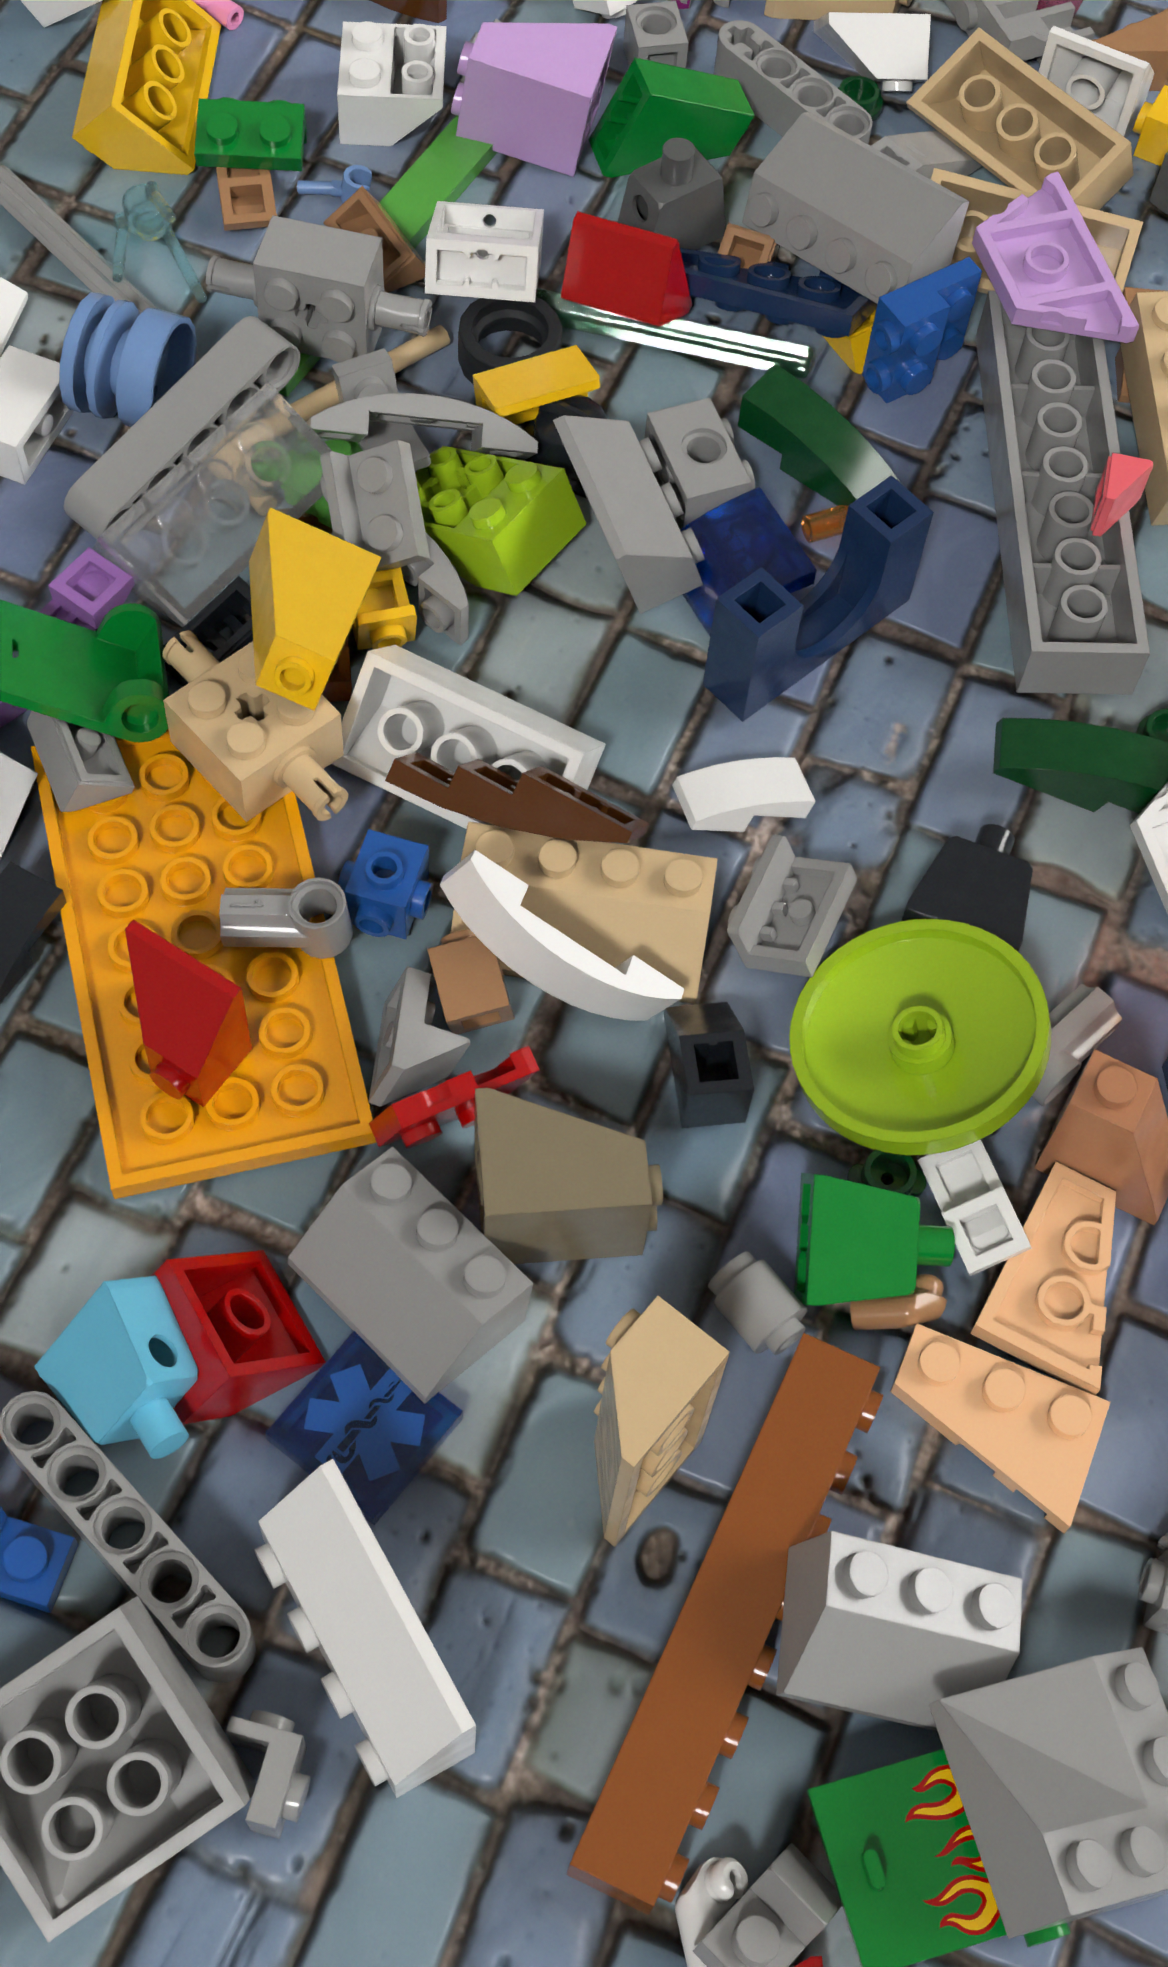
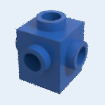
(387, 885)

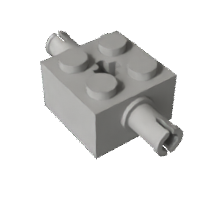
(320, 289)

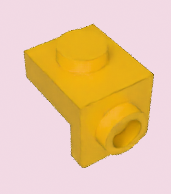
(385, 613)

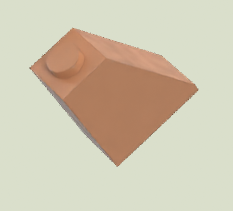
(1115, 1135)

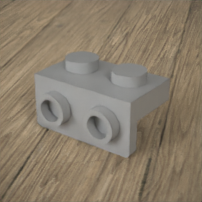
(789, 910)

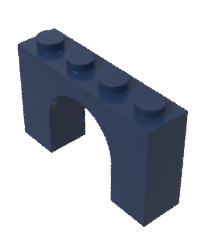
(771, 640)

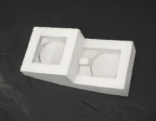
(975, 1206)

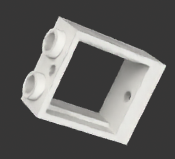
(483, 259)

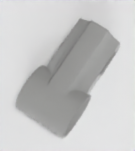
(282, 915)
(1077, 1029)

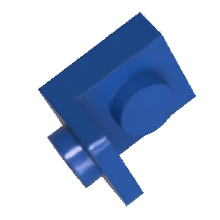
(33, 1562)

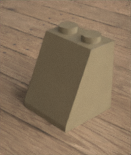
(560, 1183)

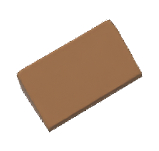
(367, 216)

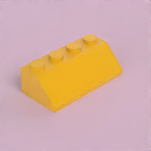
(146, 84)

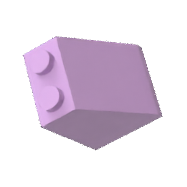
(533, 89)

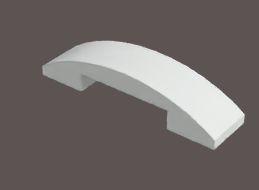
(490, 906)

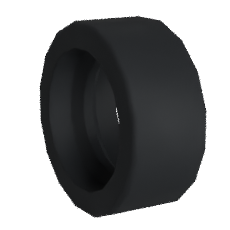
(496, 315)

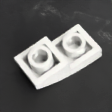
(735, 791)

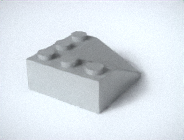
(107, 1768)
(1064, 1787)

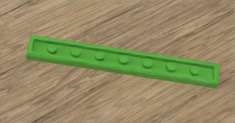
(435, 176)

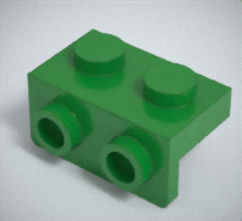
(250, 134)

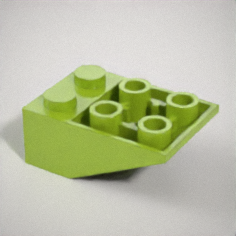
(497, 515)

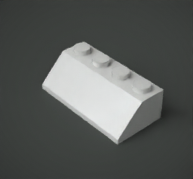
(420, 707)
(366, 1632)

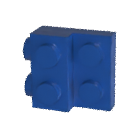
(917, 328)

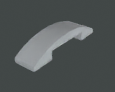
(489, 431)

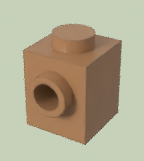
(469, 983)

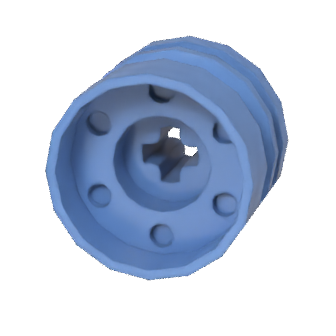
(122, 358)

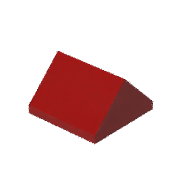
(625, 271)

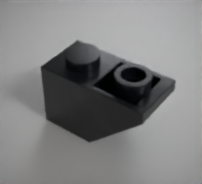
(709, 1064)

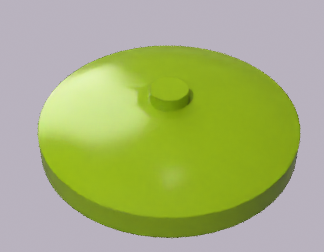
(920, 1036)

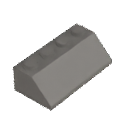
(853, 209)

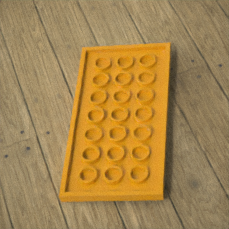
(165, 864)

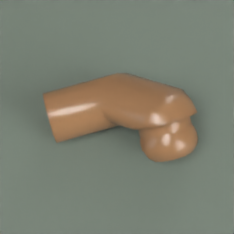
(901, 1311)

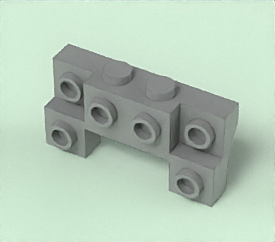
(1016, 23)

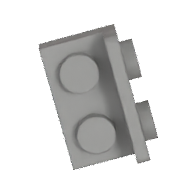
(376, 502)

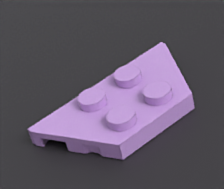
(1052, 268)

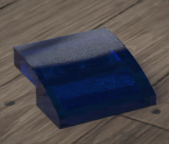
(736, 543)

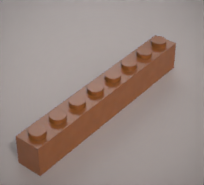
(722, 1630)

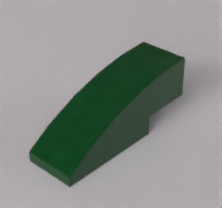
(813, 438)
(1081, 762)

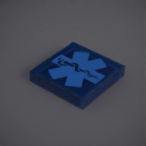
(366, 1423)

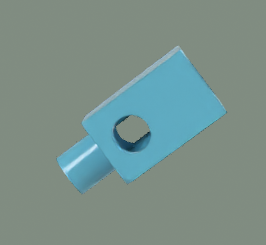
(124, 1366)

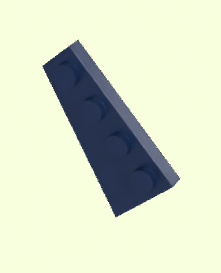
(772, 291)

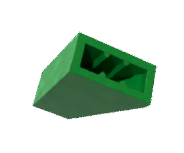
(663, 104)

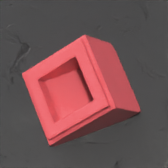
(1118, 490)

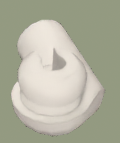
(707, 1900)

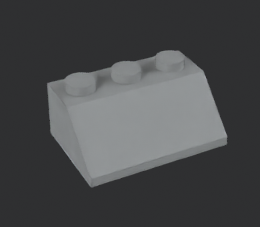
(633, 508)
(411, 1274)
(892, 1628)

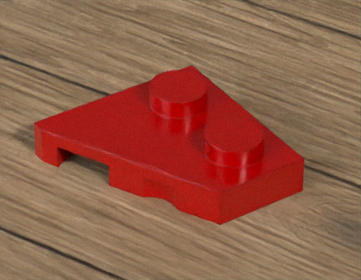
(421, 1115)

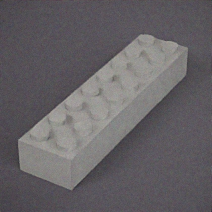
(1049, 435)

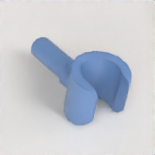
(353, 179)

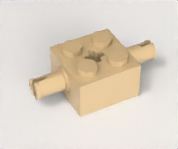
(248, 738)

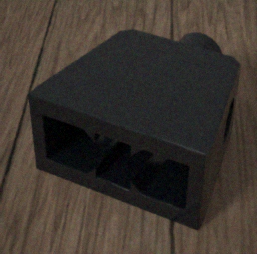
(976, 885)

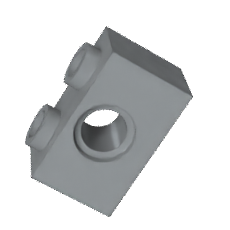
(697, 457)

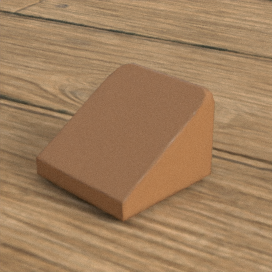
(748, 245)

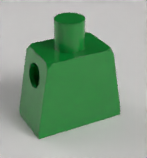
(862, 1242)

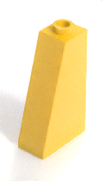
(303, 604)

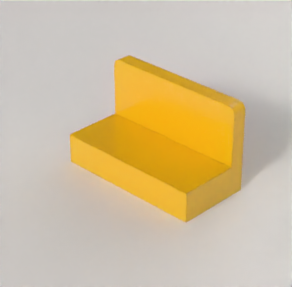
(523, 386)

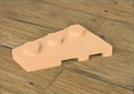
(1053, 1296)
(1010, 1417)

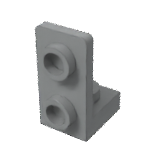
(371, 376)

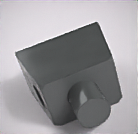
(676, 197)

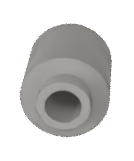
(758, 1304)

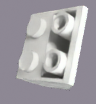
(388, 80)

